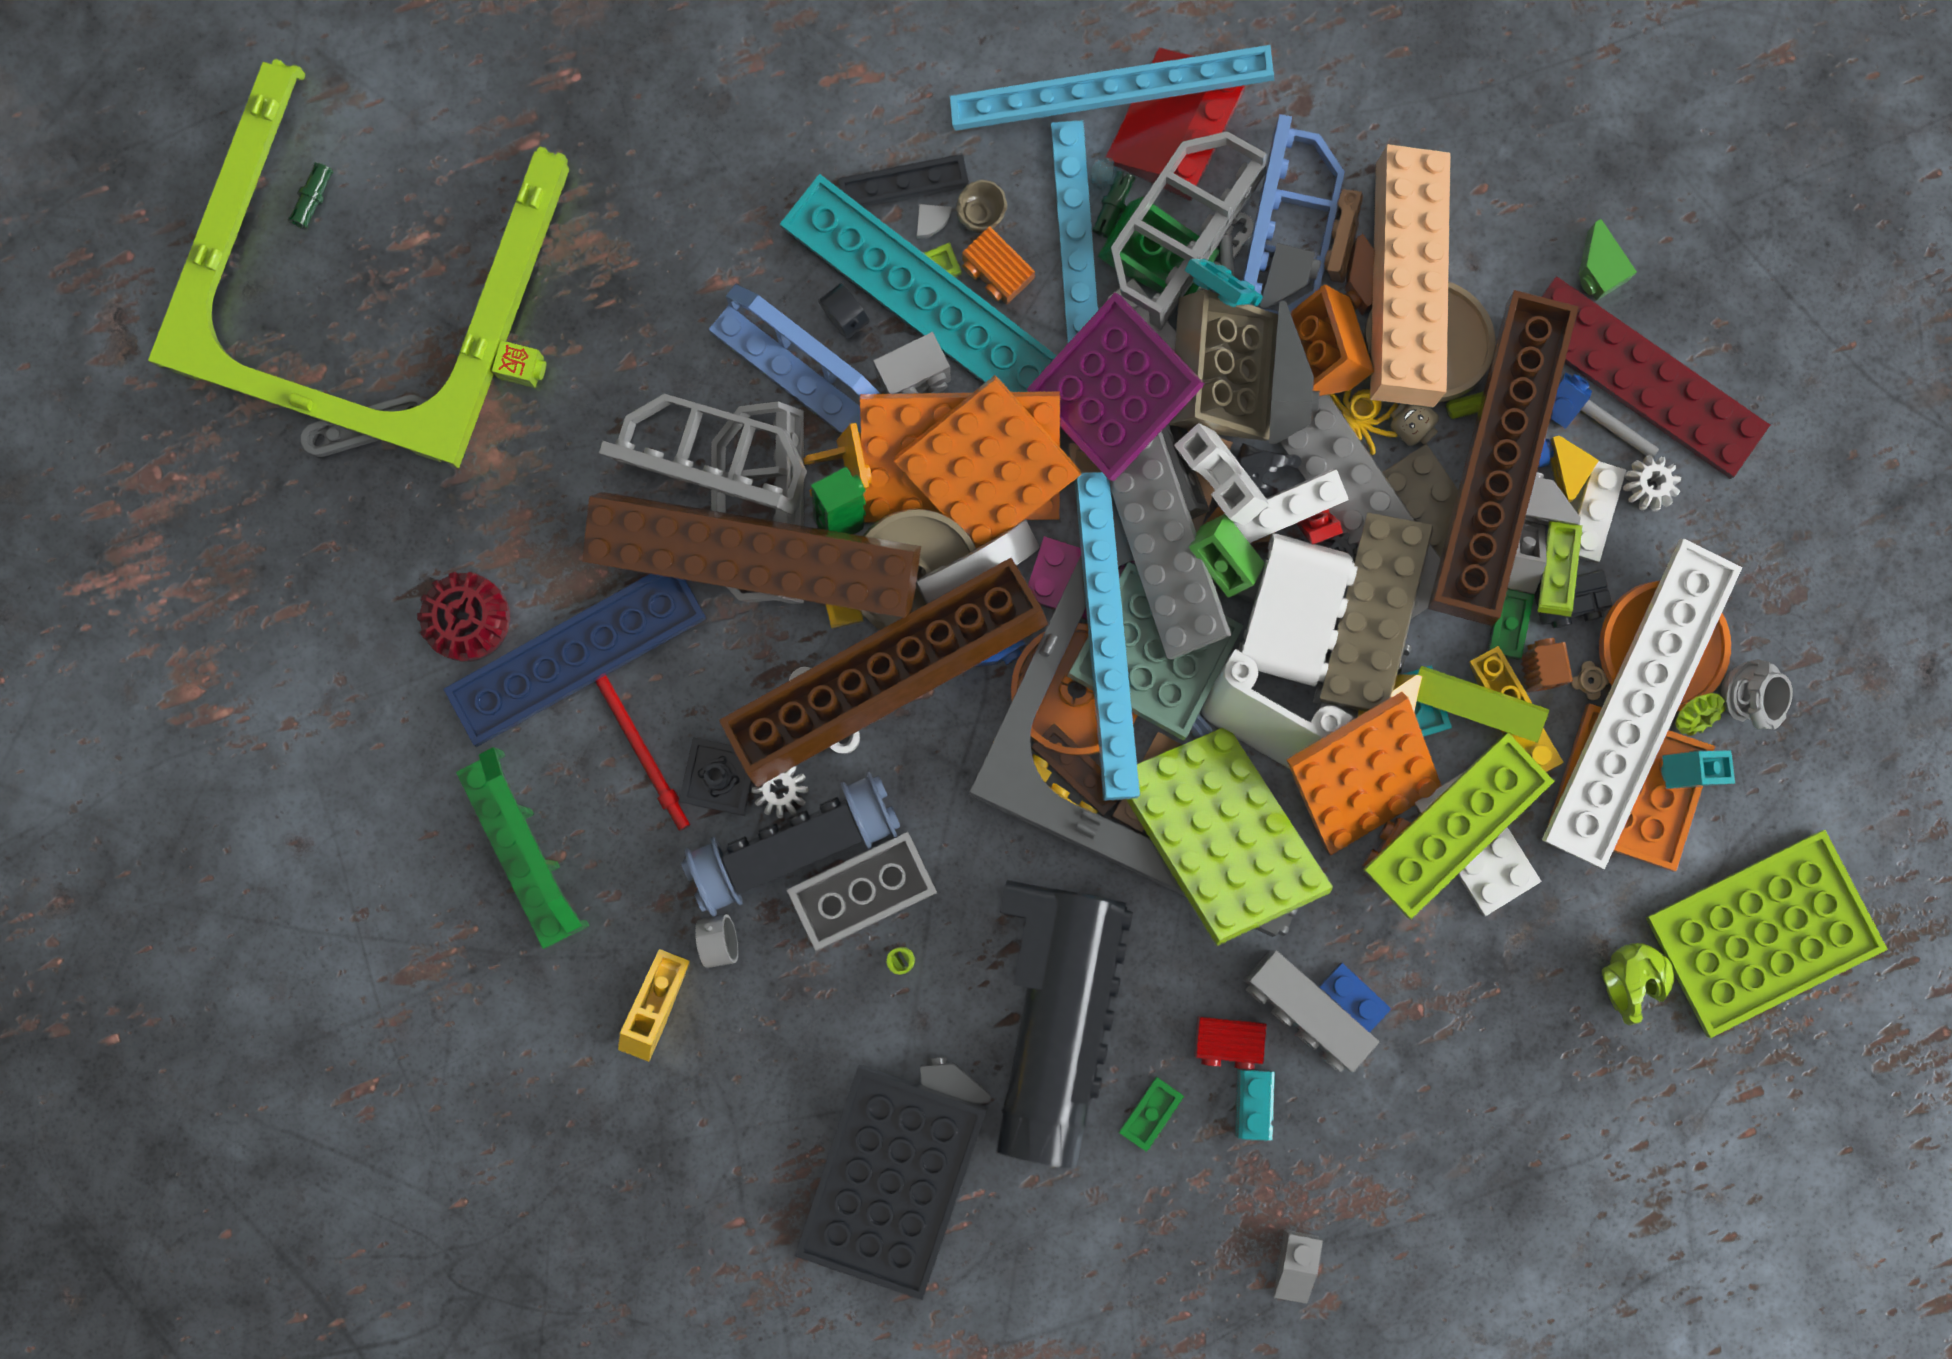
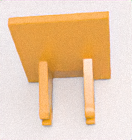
(850, 450)

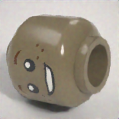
(1414, 423)

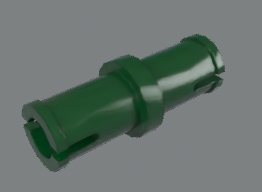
(310, 195)
(1113, 204)

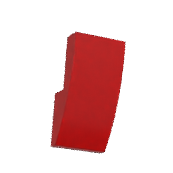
(1320, 527)

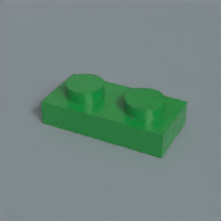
(1512, 627)
(1151, 1114)

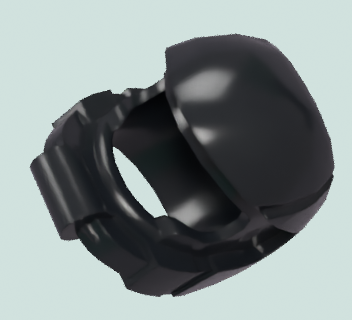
(1258, 462)

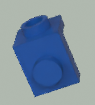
(1570, 398)

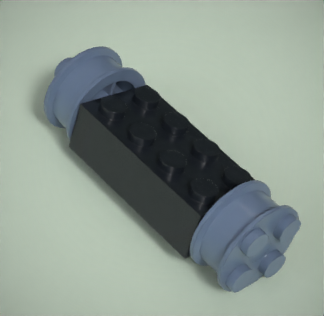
(781, 850)

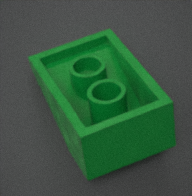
(1143, 257)

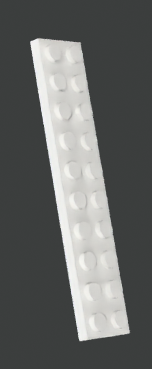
(1641, 703)

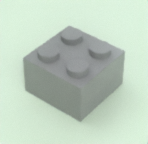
(914, 368)

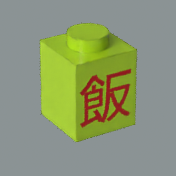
(519, 364)

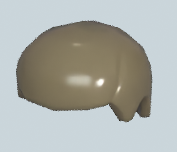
(981, 206)

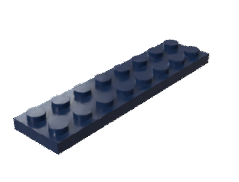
(573, 655)

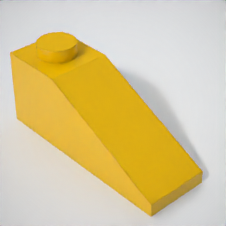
(653, 1005)

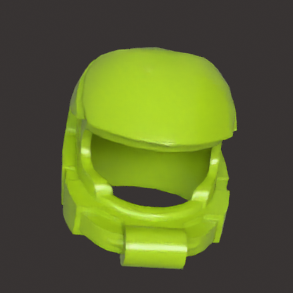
(1631, 974)

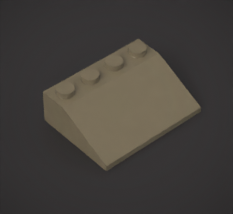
(1235, 360)

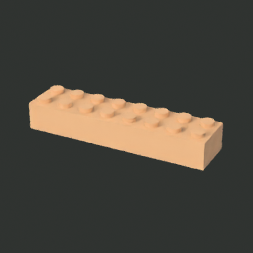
(1410, 276)

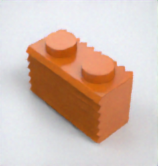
(997, 266)

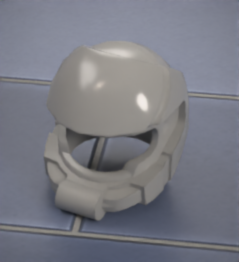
(1761, 688)

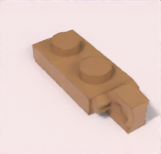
(1344, 233)

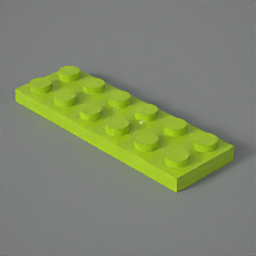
(1458, 825)

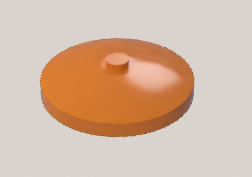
(1622, 625)

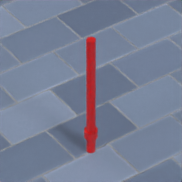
(667, 797)

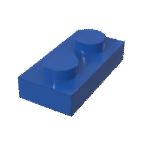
(1354, 997)

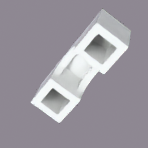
(1232, 485)

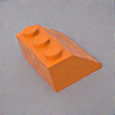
(1332, 341)

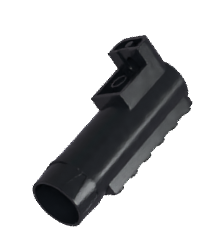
(1069, 976)

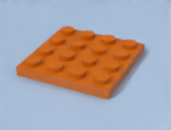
(987, 463)
(1365, 773)
(1660, 815)

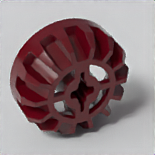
(490, 629)

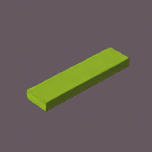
(1481, 704)

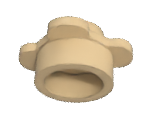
(1581, 681)

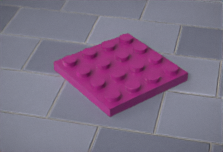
(1117, 386)

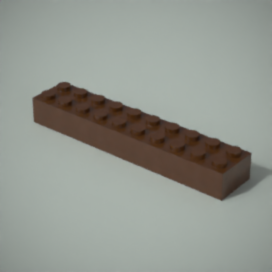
(1503, 458)
(751, 554)
(883, 672)

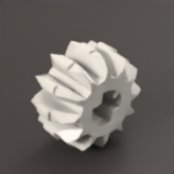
(1664, 480)
(787, 801)

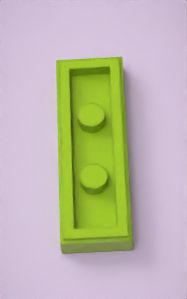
(1561, 568)

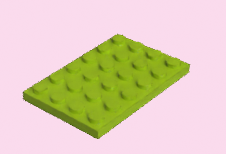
(1225, 836)
(1766, 933)

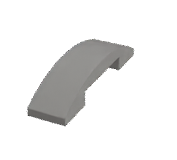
(1015, 544)

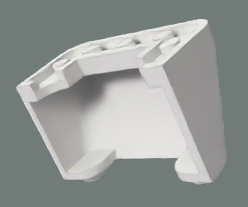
(1259, 720)

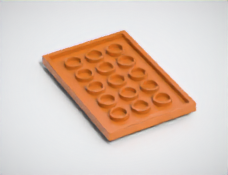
(896, 420)

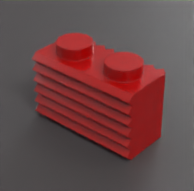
(1230, 1041)

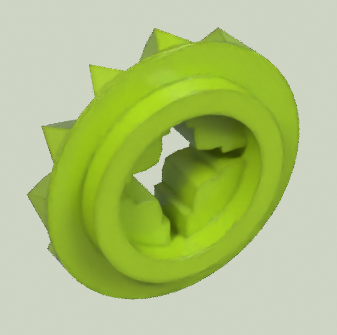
(1700, 713)

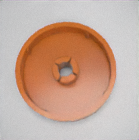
(1072, 716)

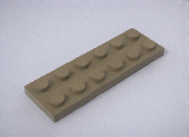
(1377, 612)

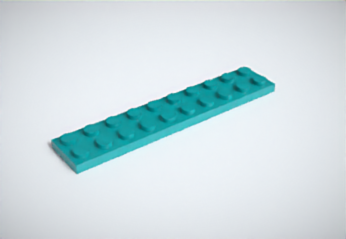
(915, 287)

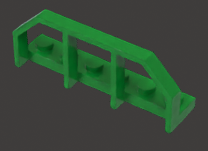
(518, 850)

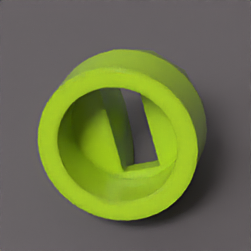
(895, 963)

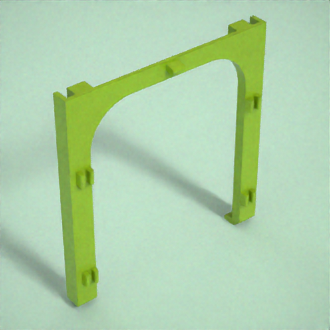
(433, 429)

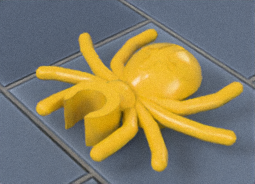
(1361, 414)

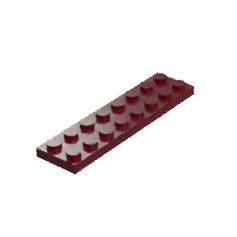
(1658, 385)

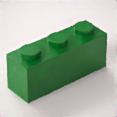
(839, 502)

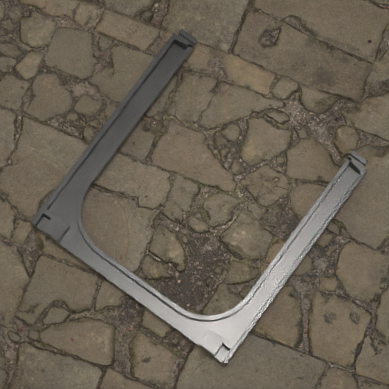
(1011, 778)

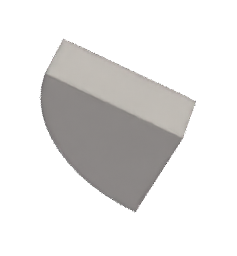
(932, 219)

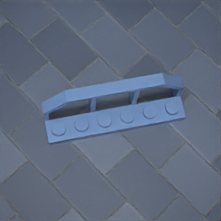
(1271, 196)
(785, 368)

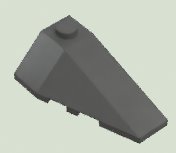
(1292, 382)

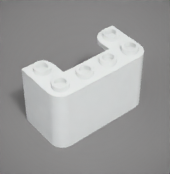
(1297, 609)

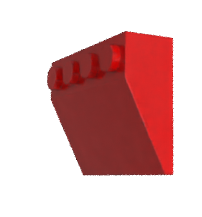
(1159, 126)

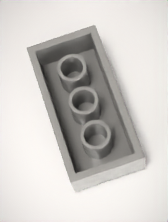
(862, 891)
(1311, 1011)

